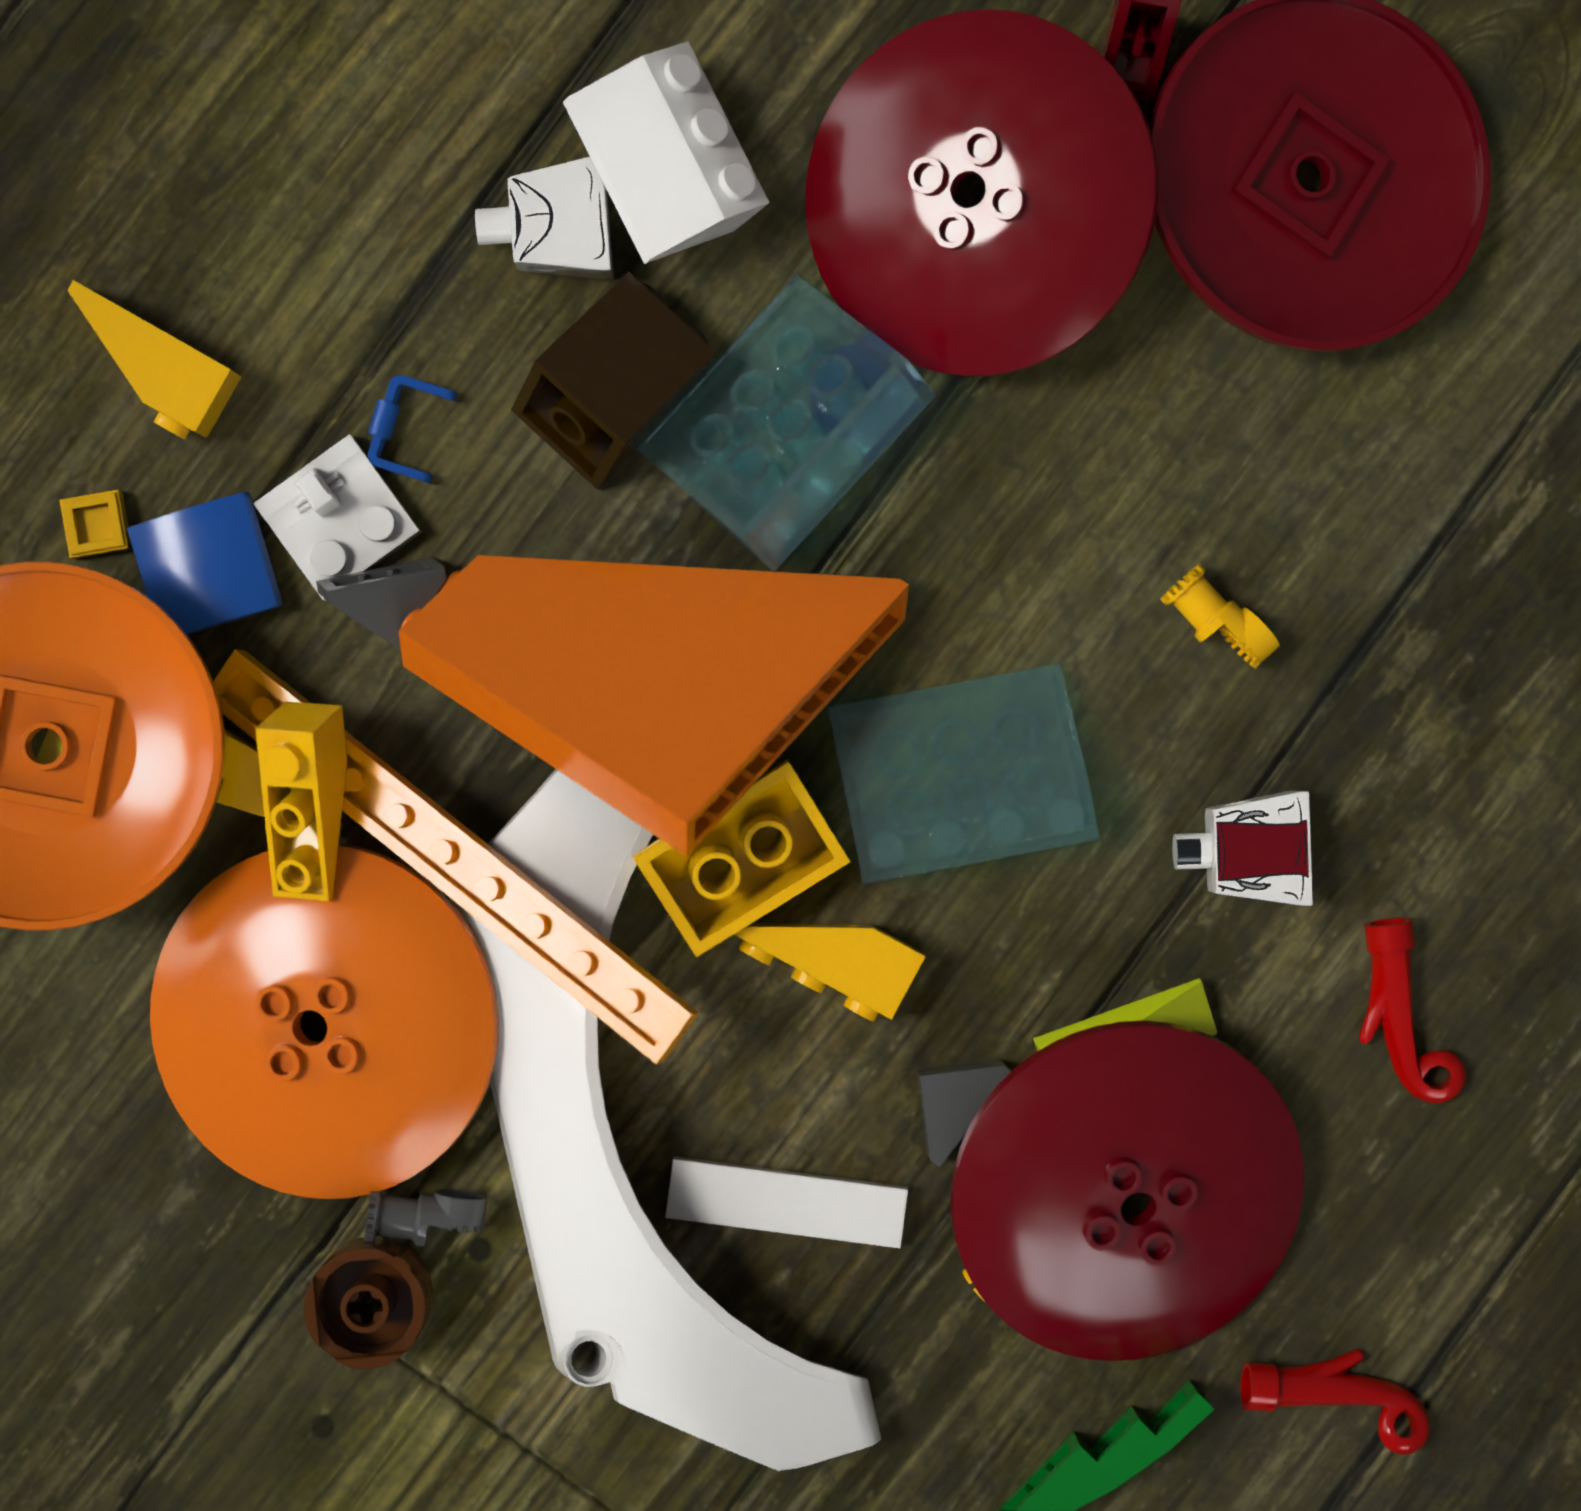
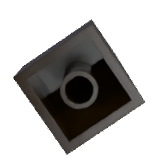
(612, 379)

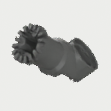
(410, 1216)

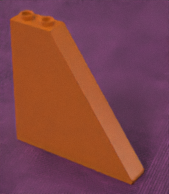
(649, 677)

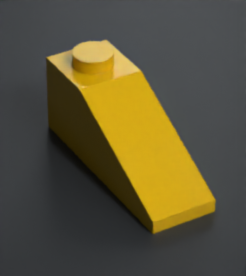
(161, 369)

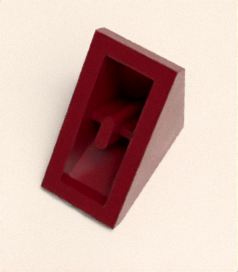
(1140, 41)

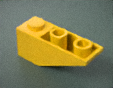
(303, 796)
(850, 958)

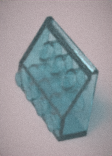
(787, 421)
(962, 773)

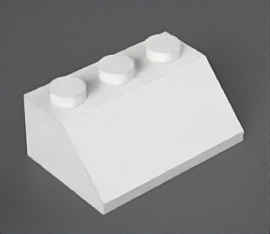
(666, 152)

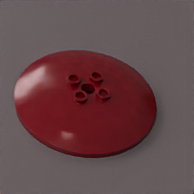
(1395, 158)
(1061, 206)
(1111, 1119)

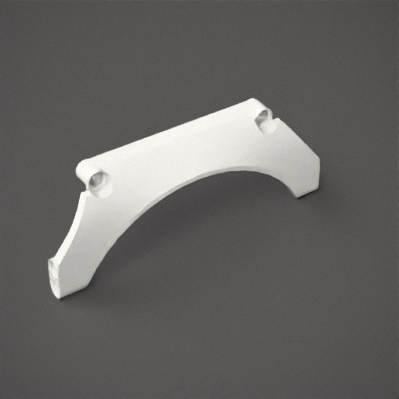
(587, 1238)

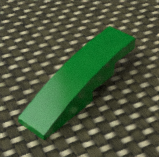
(1084, 1473)

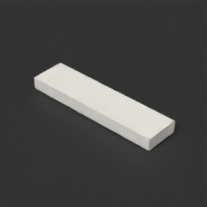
(786, 1202)

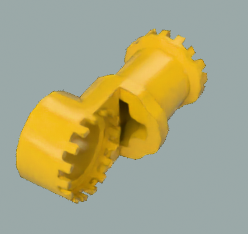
(1210, 611)

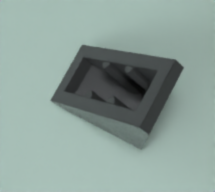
(384, 595)
(952, 1098)

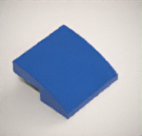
(207, 563)

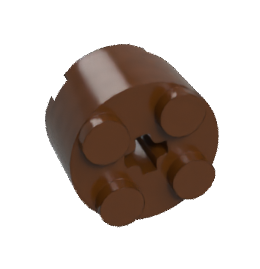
(348, 1327)

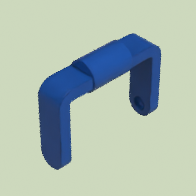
(385, 418)

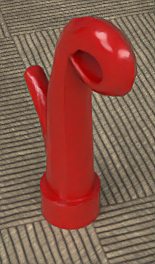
(1392, 1004)
(1326, 1384)

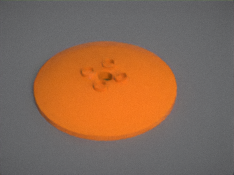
(135, 752)
(402, 1012)

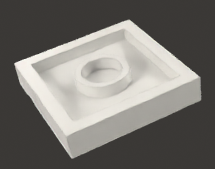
(337, 514)

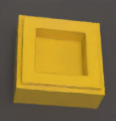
(95, 524)

